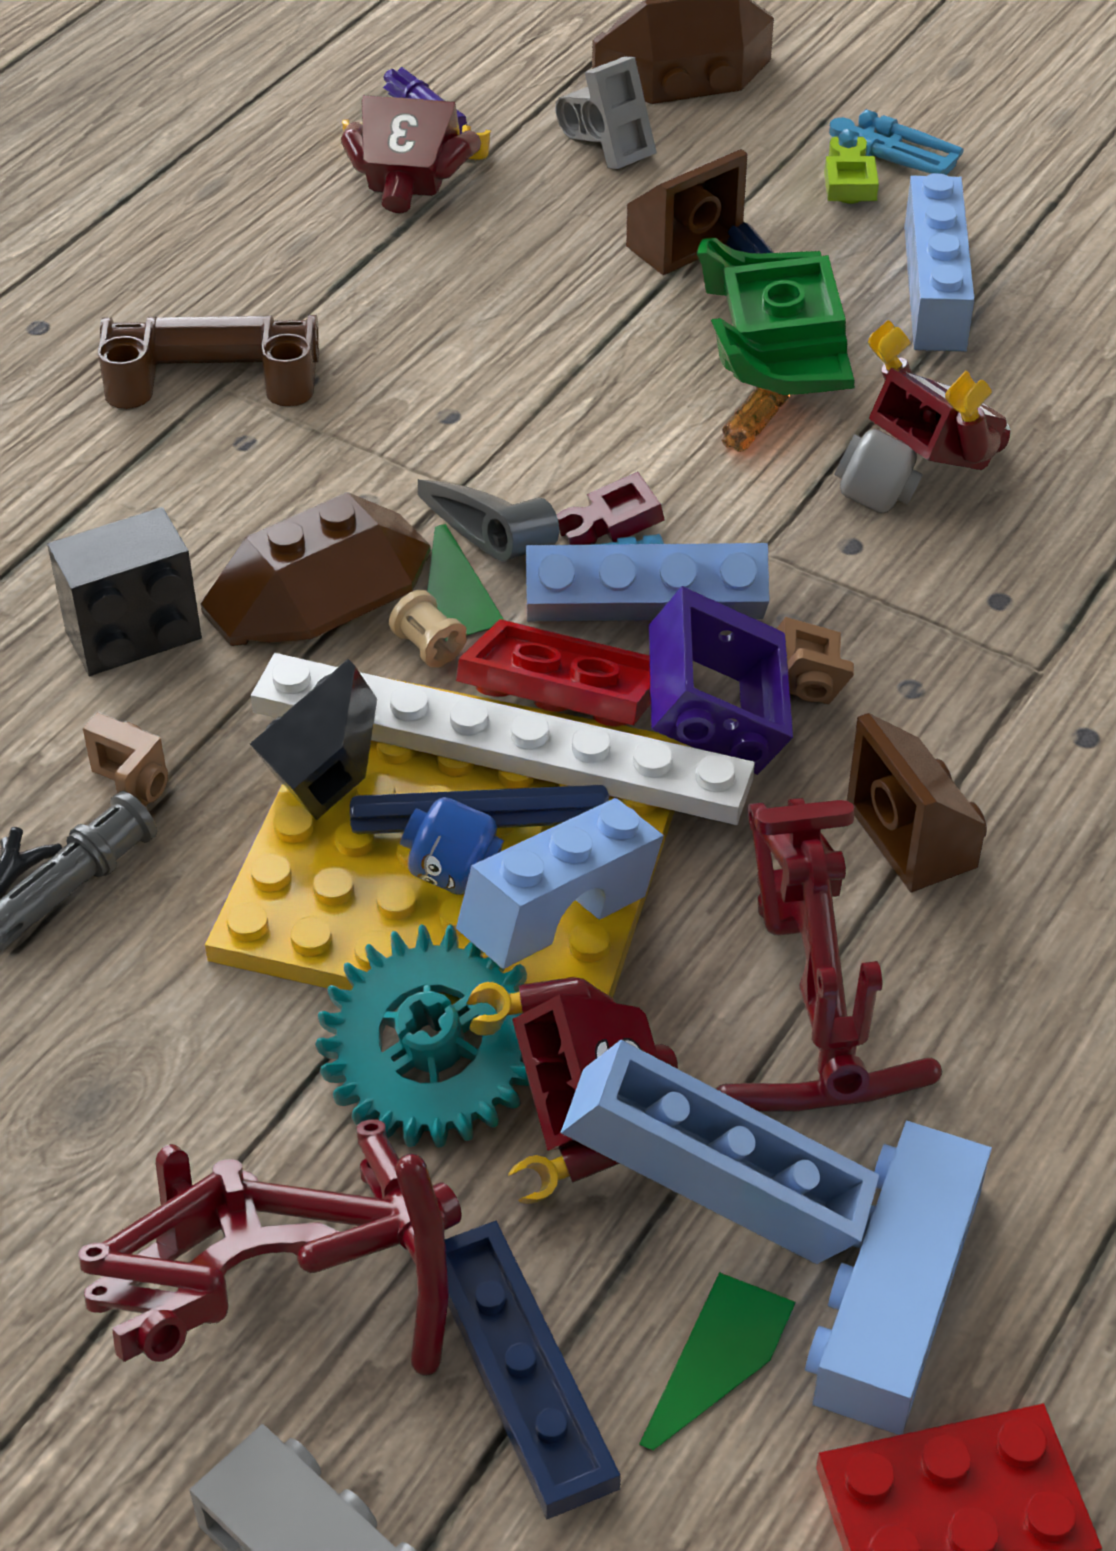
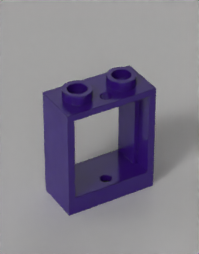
(752, 654)

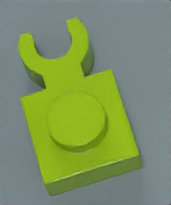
(850, 173)

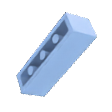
(938, 263)
(640, 579)
(720, 1153)
(900, 1278)

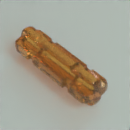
(751, 418)

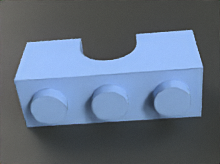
(524, 890)

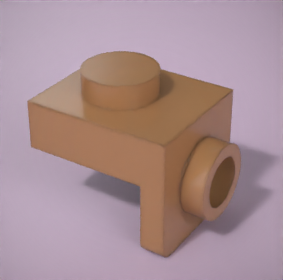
(814, 661)
(127, 757)

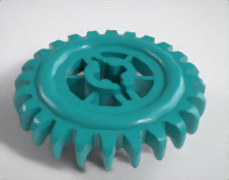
(413, 983)

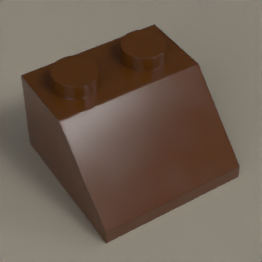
(680, 213)
(912, 806)

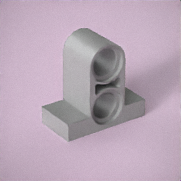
(610, 113)

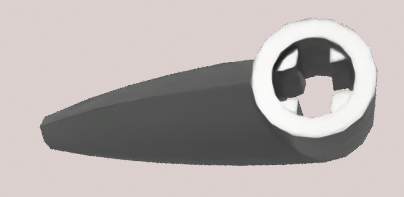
(490, 521)

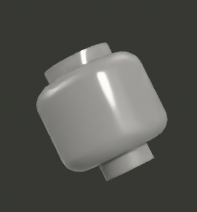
(878, 471)

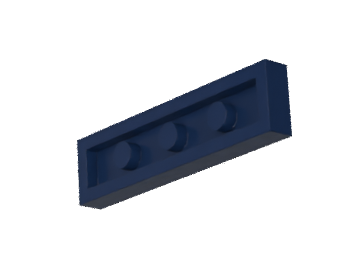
(526, 1374)

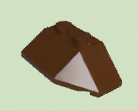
(690, 46)
(315, 572)

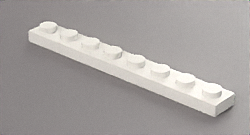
(530, 742)

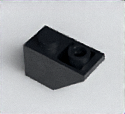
(322, 740)

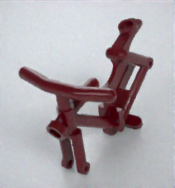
(802, 902)
(403, 1213)

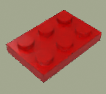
(559, 672)
(959, 1488)

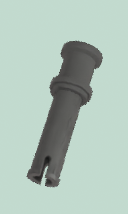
(88, 853)

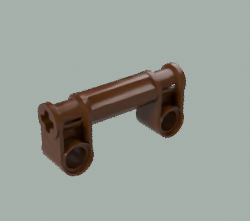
(133, 351)

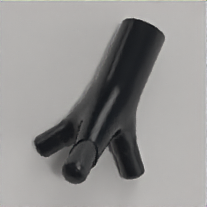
(16, 863)

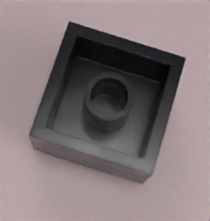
(125, 590)

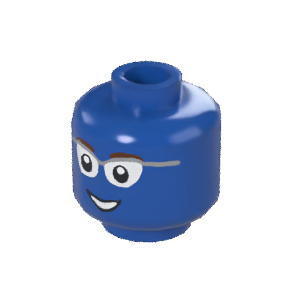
(449, 842)

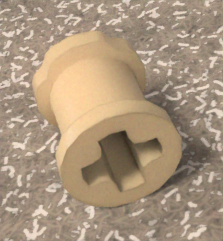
(428, 628)

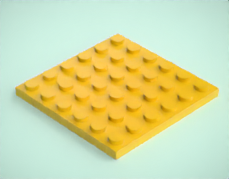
(324, 893)

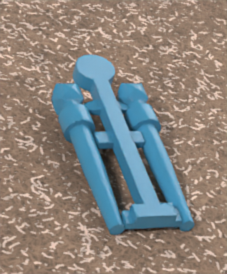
(887, 142)

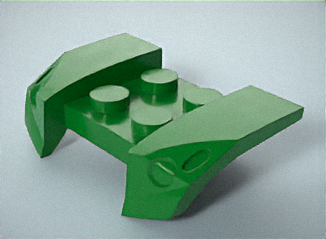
(783, 318)

